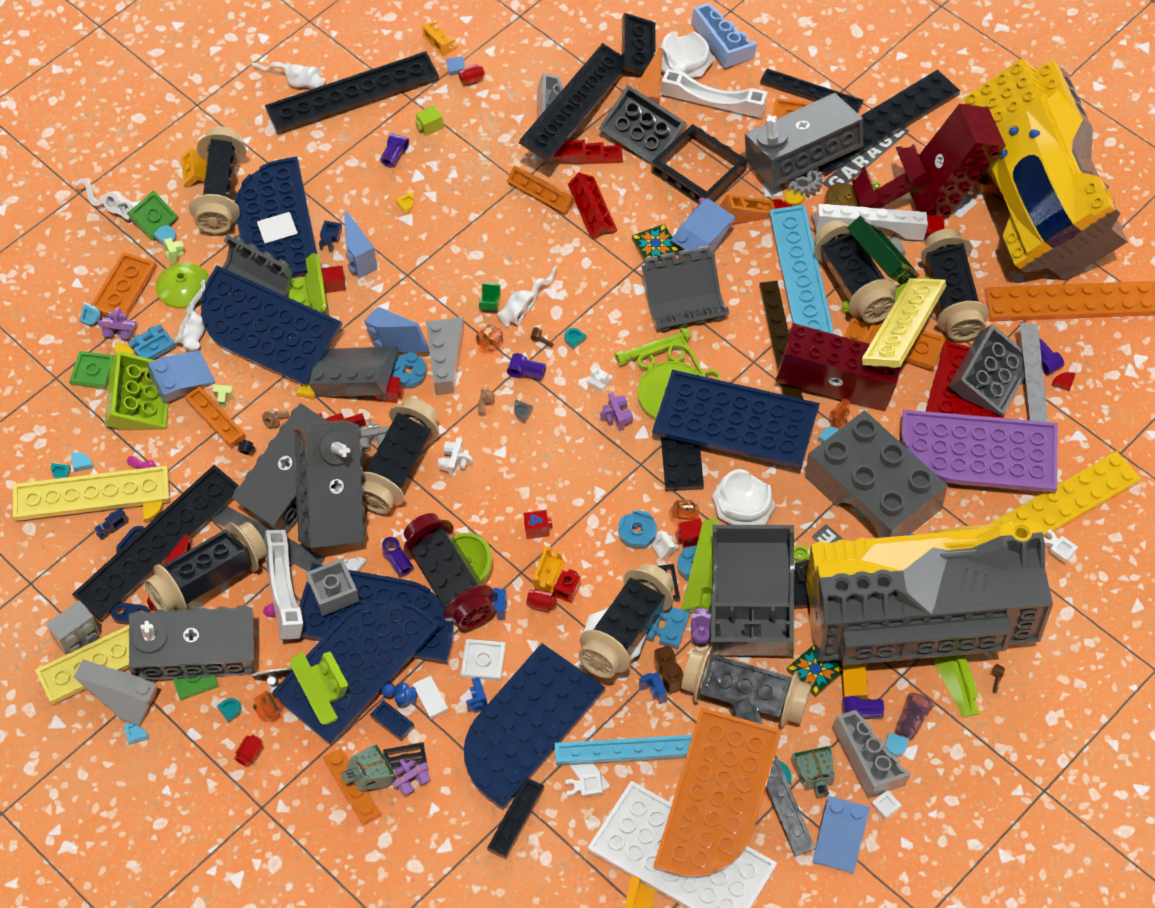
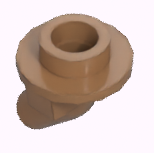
(486, 397)
(271, 417)

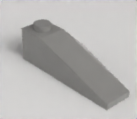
(119, 691)

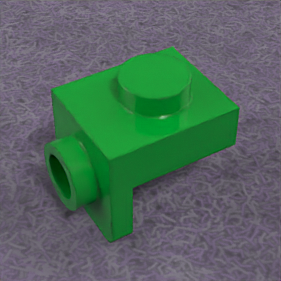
(490, 296)

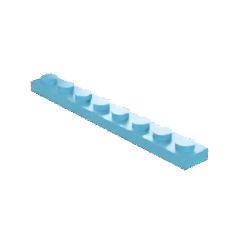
(622, 749)

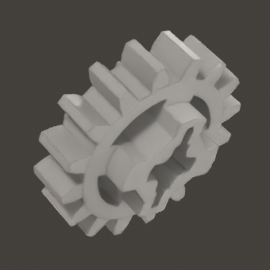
(804, 183)

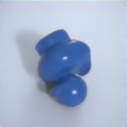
(403, 693)

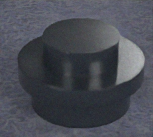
(246, 447)

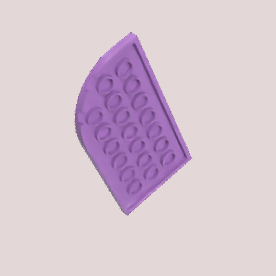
(984, 449)

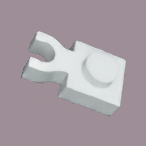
(1060, 548)
(588, 785)

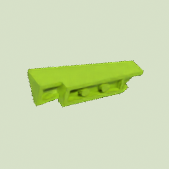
(700, 580)
(959, 682)

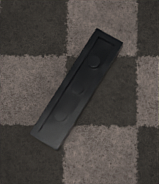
(515, 818)

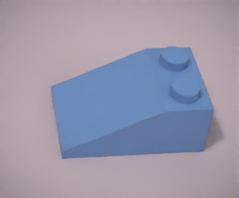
(704, 227)
(359, 249)
(394, 330)
(179, 375)
(841, 835)

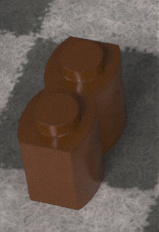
(668, 669)

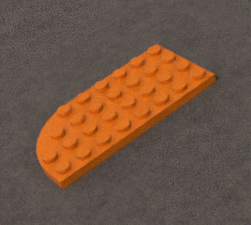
(717, 795)

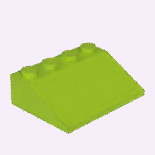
(133, 398)

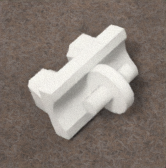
(455, 450)

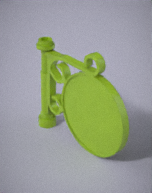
(655, 379)

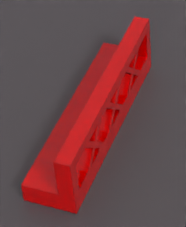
(590, 205)

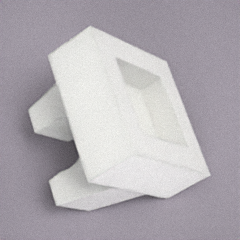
(599, 379)
(664, 545)

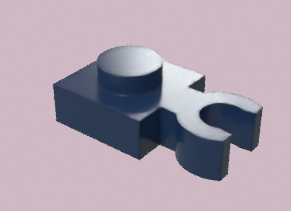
(329, 232)
(112, 523)

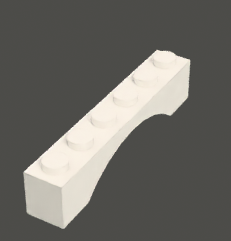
(681, 86)
(908, 224)
(286, 608)

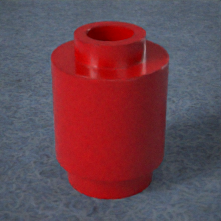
(471, 74)
(541, 600)
(248, 750)

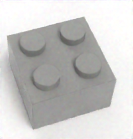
(332, 587)
(73, 628)

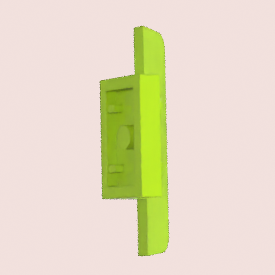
(309, 289)
(321, 684)

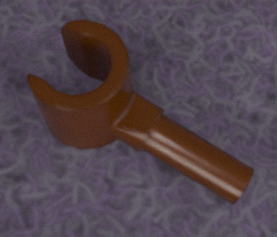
(536, 336)
(997, 671)

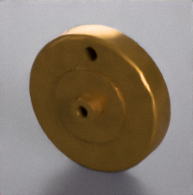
(842, 194)

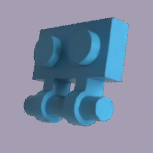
(154, 347)
(673, 629)

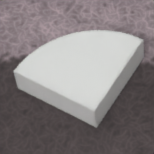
(355, 563)

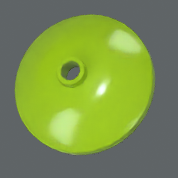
(179, 292)
(477, 552)

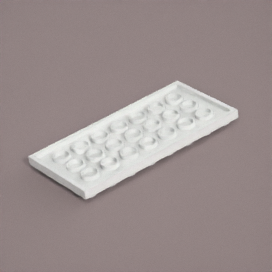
(631, 842)

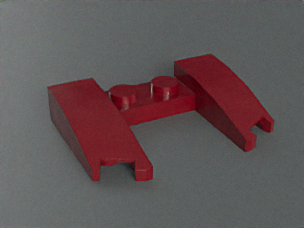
(914, 176)

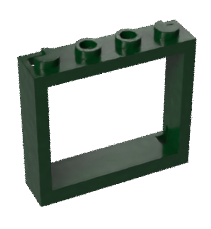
(882, 250)

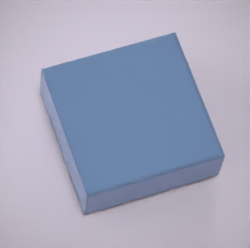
(454, 65)

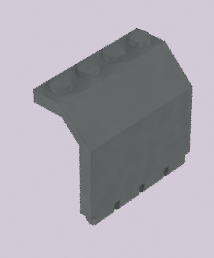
(257, 266)
(683, 288)

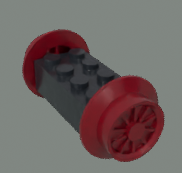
(448, 571)

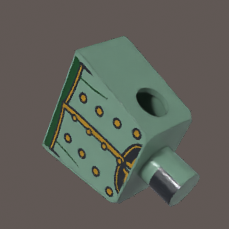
(815, 769)
(369, 770)

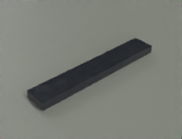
(805, 89)

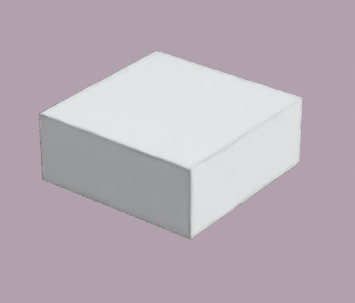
(886, 805)

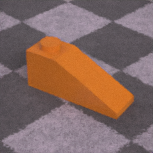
(651, 79)
(747, 208)

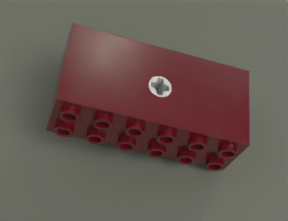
(957, 159)
(835, 368)

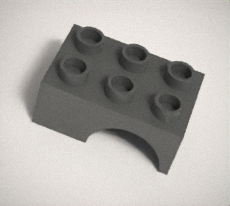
(877, 476)
(753, 590)

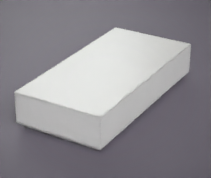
(430, 697)

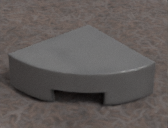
(522, 410)

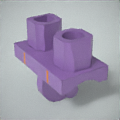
(117, 321)
(614, 411)
(701, 626)
(419, 773)

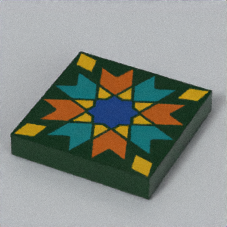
(655, 242)
(815, 672)

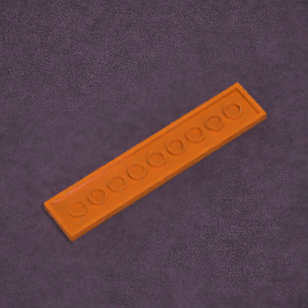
(1071, 301)

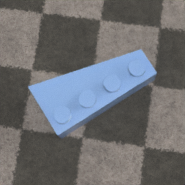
(723, 39)

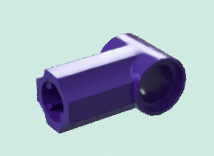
(395, 147)
(1050, 361)
(521, 366)
(396, 557)
(865, 707)

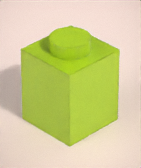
(429, 120)

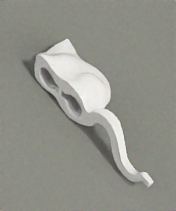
(297, 75)
(113, 201)
(522, 302)
(192, 325)

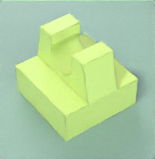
(173, 250)
(223, 394)

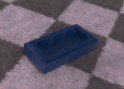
(392, 720)

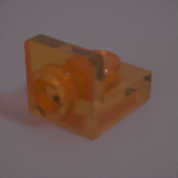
(839, 414)

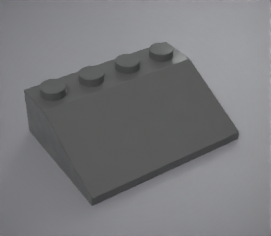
(642, 124)
(353, 371)
(990, 371)

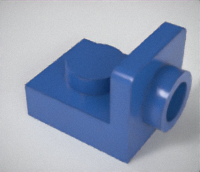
(500, 603)
(656, 686)
(478, 699)

